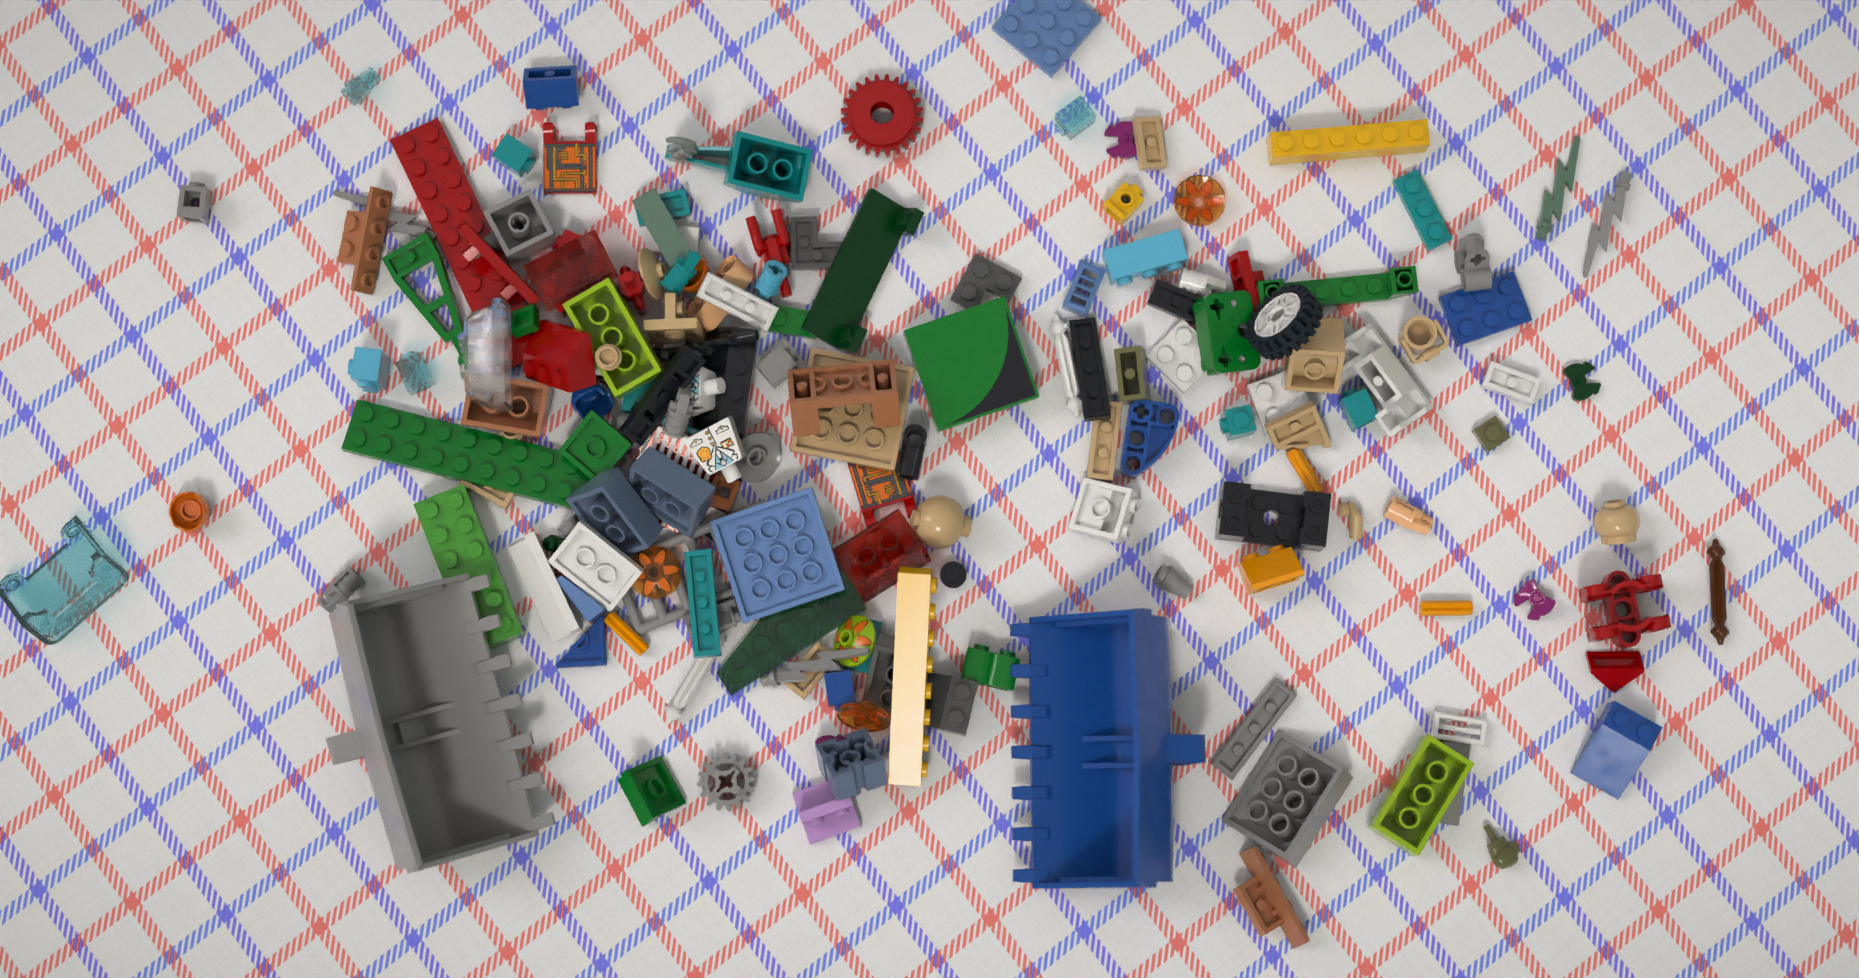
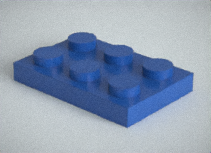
(1485, 311)

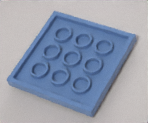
(778, 555)

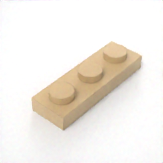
(1104, 445)

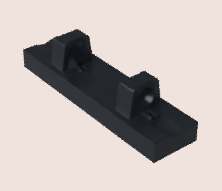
(655, 403)

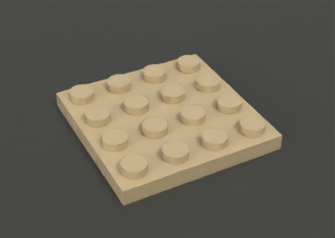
(849, 430)

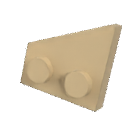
(1298, 429)

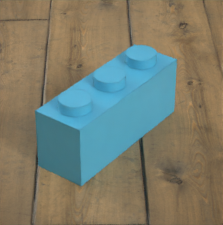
(1145, 257)

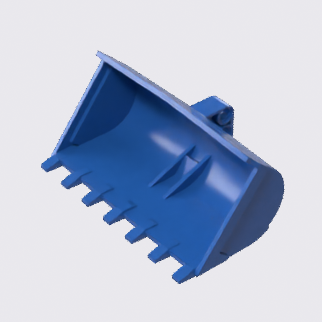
(1099, 750)

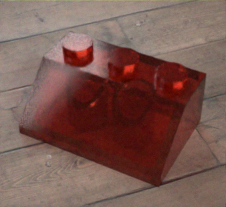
(570, 270)
(878, 552)

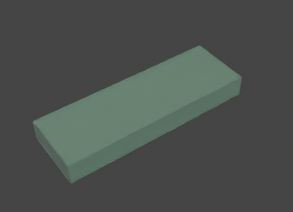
(661, 226)

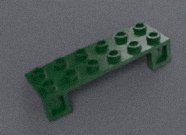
(858, 271)

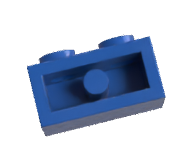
(551, 87)

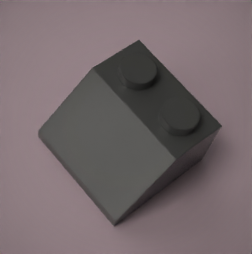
(950, 703)

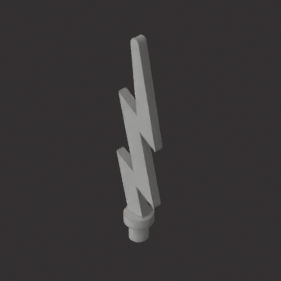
(1610, 206)
(402, 219)
(799, 667)

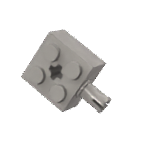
(517, 243)

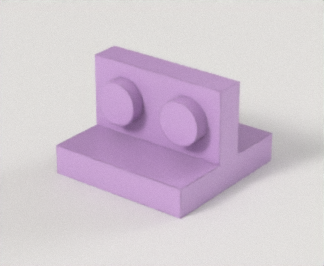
(824, 815)

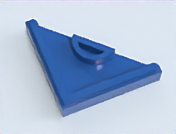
(589, 649)

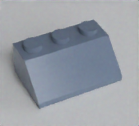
(671, 491)
(616, 511)

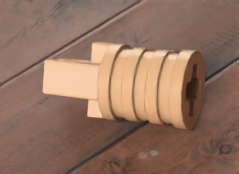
(1408, 516)

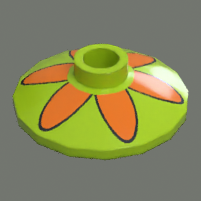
(855, 633)

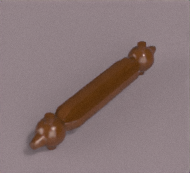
(1718, 592)

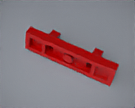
(479, 245)
(1243, 277)

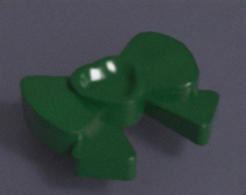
(1581, 389)

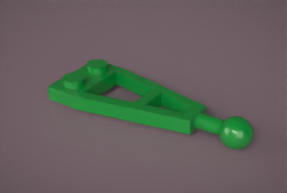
(410, 259)

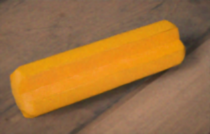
(1304, 470)
(1446, 608)
(626, 633)

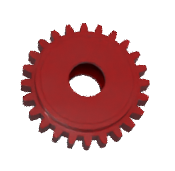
(879, 95)

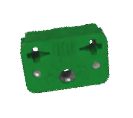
(1219, 330)

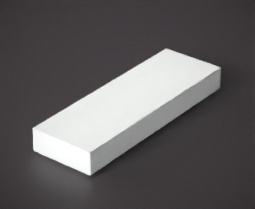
(737, 301)

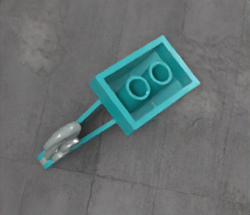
(754, 164)

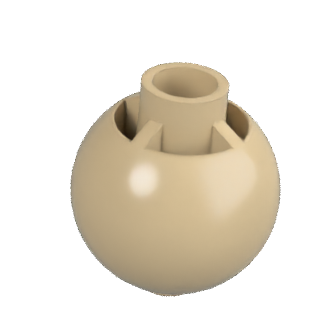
(940, 522)

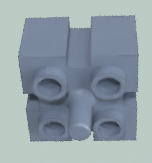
(851, 764)

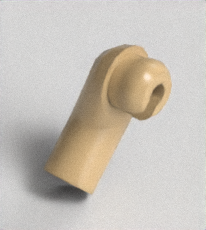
(1356, 519)

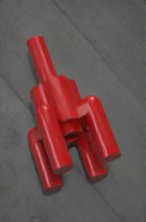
(772, 246)
(632, 289)

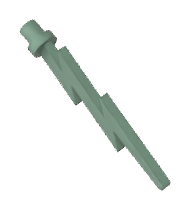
(1555, 203)

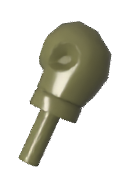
(1502, 852)

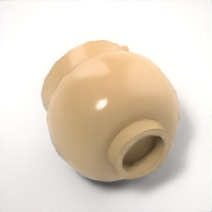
(1616, 522)

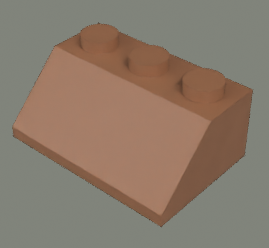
(529, 413)

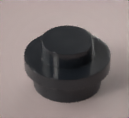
(953, 574)

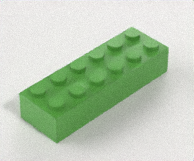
(463, 548)

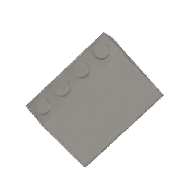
(1287, 798)

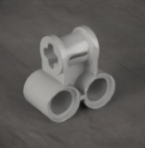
(1473, 264)

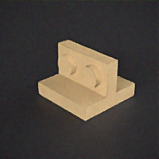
(675, 325)

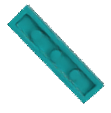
(702, 603)

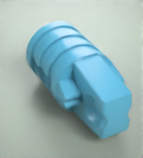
(770, 279)

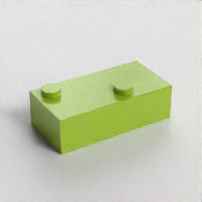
(610, 321)
(1420, 795)

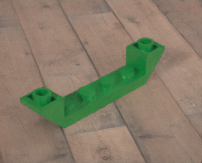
(1352, 289)

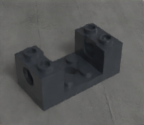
(1300, 522)

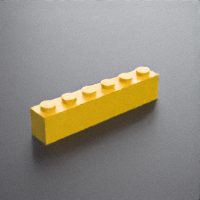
(1348, 142)

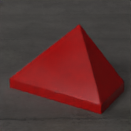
(1615, 667)

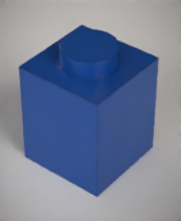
(839, 688)

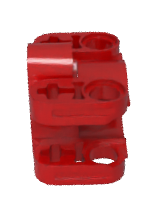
(1626, 595)

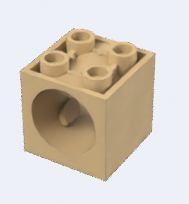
(1319, 362)

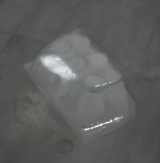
(488, 356)

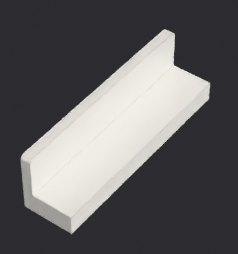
(543, 588)

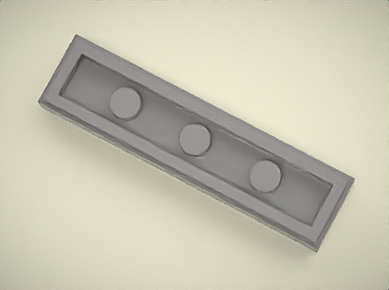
(1253, 729)

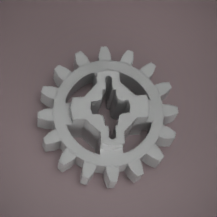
(740, 793)

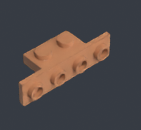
(364, 239)
(1266, 901)

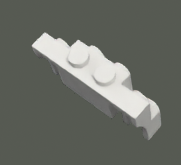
(1386, 379)

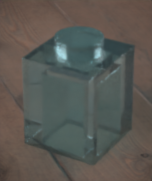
(1074, 118)
(414, 372)

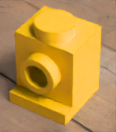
(1117, 209)

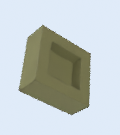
(1491, 434)

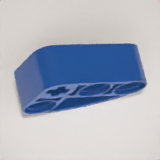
(1154, 432)

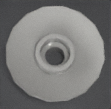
(764, 461)

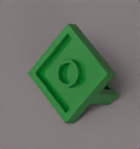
(596, 446)
(651, 790)

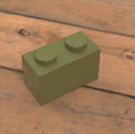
(1132, 374)

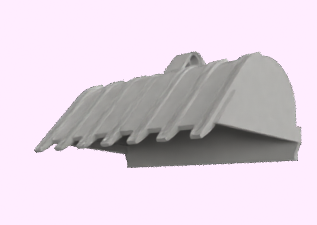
(434, 722)

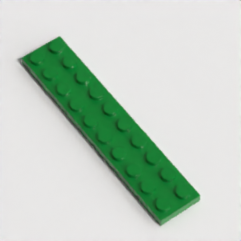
(462, 454)

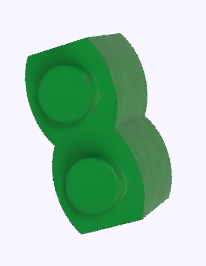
(989, 668)

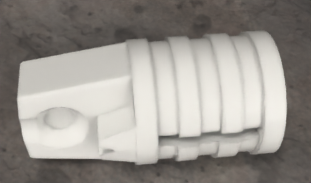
(1201, 283)

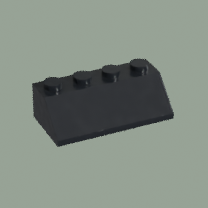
(737, 368)

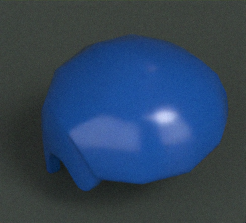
(592, 398)

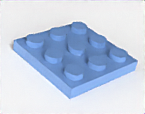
(1046, 30)

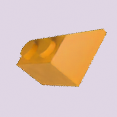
(1270, 570)

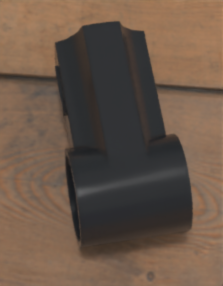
(911, 454)

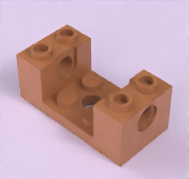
(820, 388)

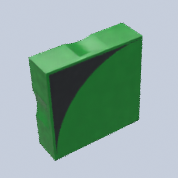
(971, 364)

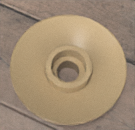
(651, 272)

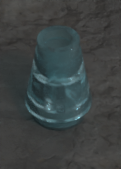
(360, 86)

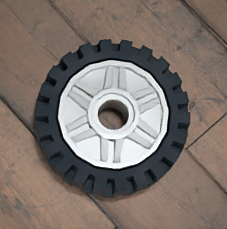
(1284, 322)

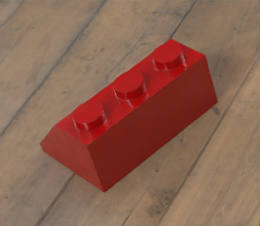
(560, 357)

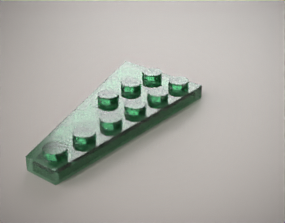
(787, 634)

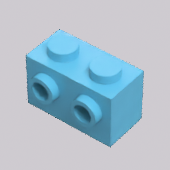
(369, 369)

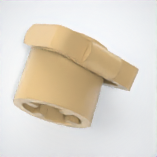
(1418, 337)

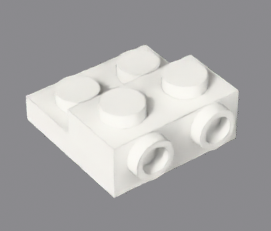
(1104, 510)

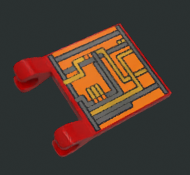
(569, 165)
(880, 489)

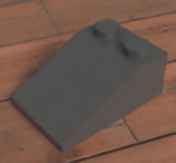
(880, 674)

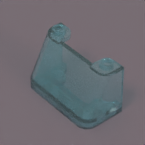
(65, 585)

